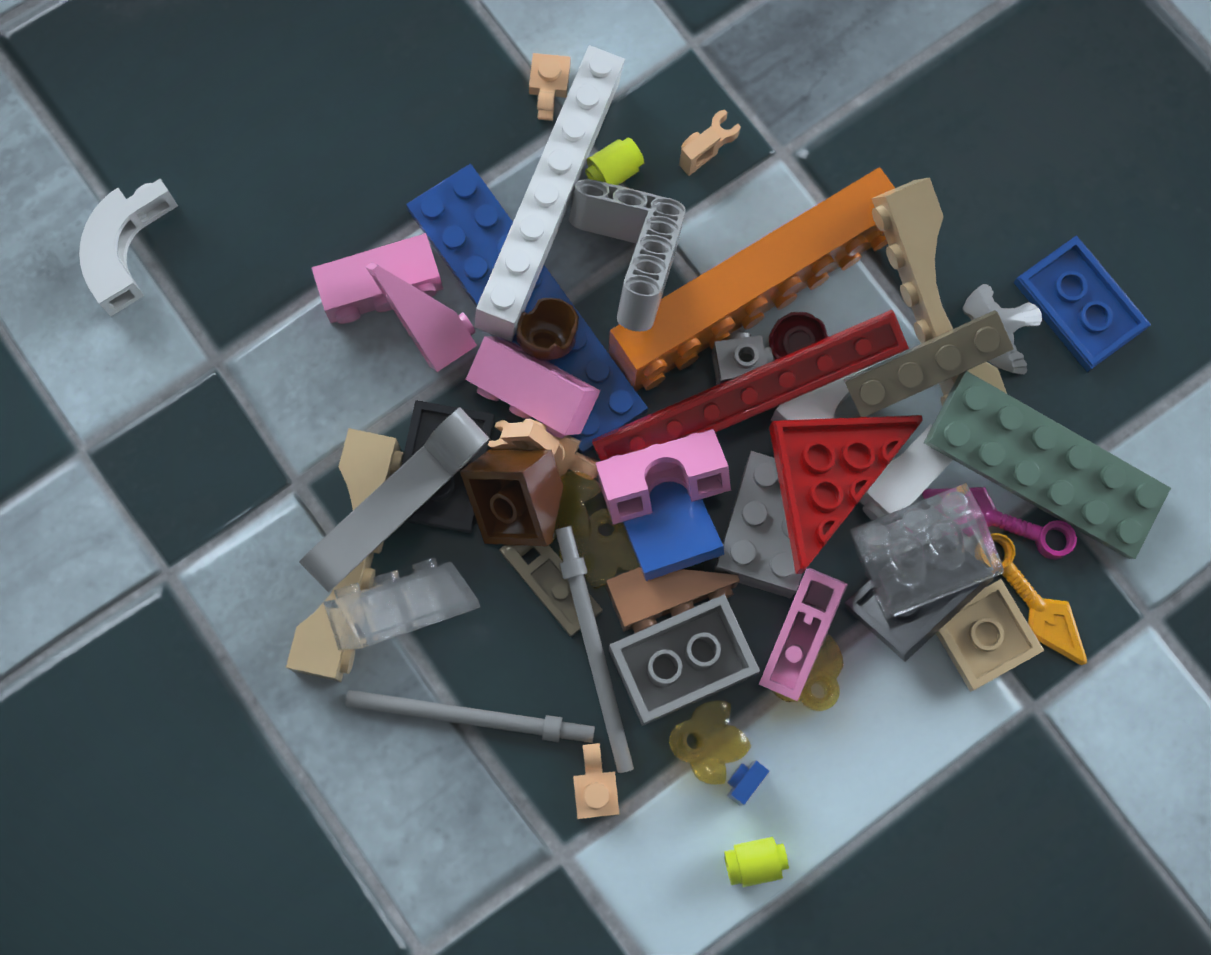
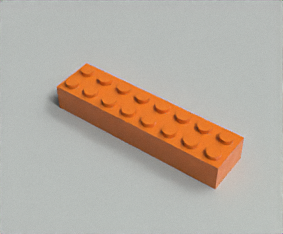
(753, 283)

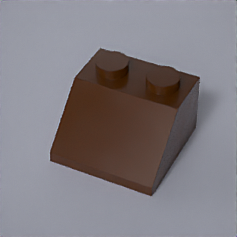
(514, 496)

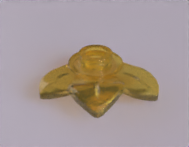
(572, 512)
(604, 553)
(824, 672)
(716, 742)

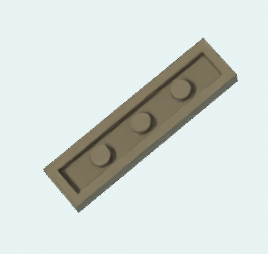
(929, 363)

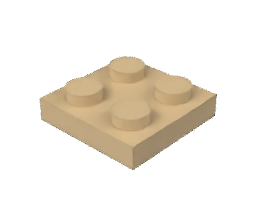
(988, 637)

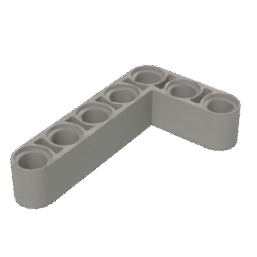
(637, 218)
(395, 500)

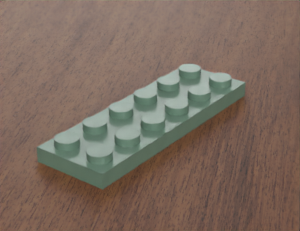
(1047, 465)

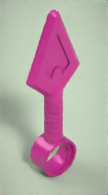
(1017, 526)

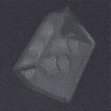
(927, 551)
(398, 604)

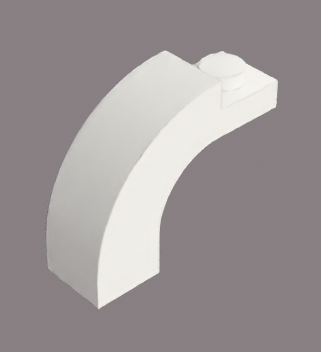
(107, 241)

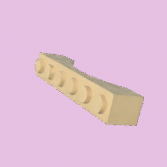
(911, 227)
(365, 465)

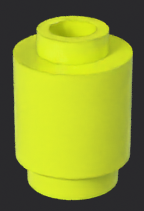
(615, 162)
(756, 862)

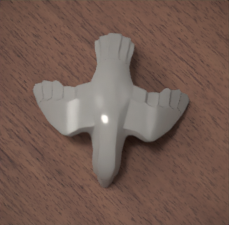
(1026, 315)

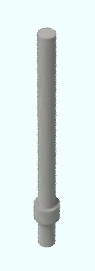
(574, 570)
(549, 728)

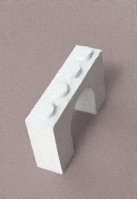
(902, 478)

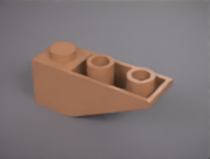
(642, 601)

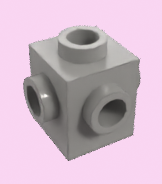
(739, 355)

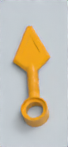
(1048, 618)

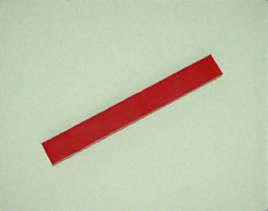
(762, 387)

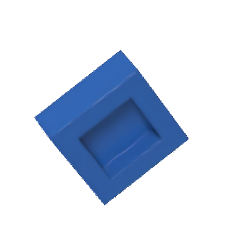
(745, 781)

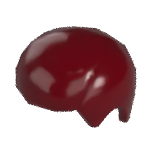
(795, 332)

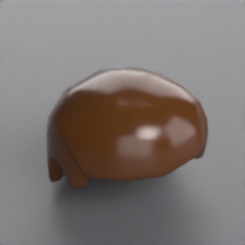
(548, 329)

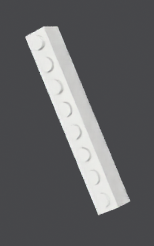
(548, 194)

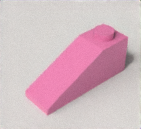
(433, 327)
(803, 633)

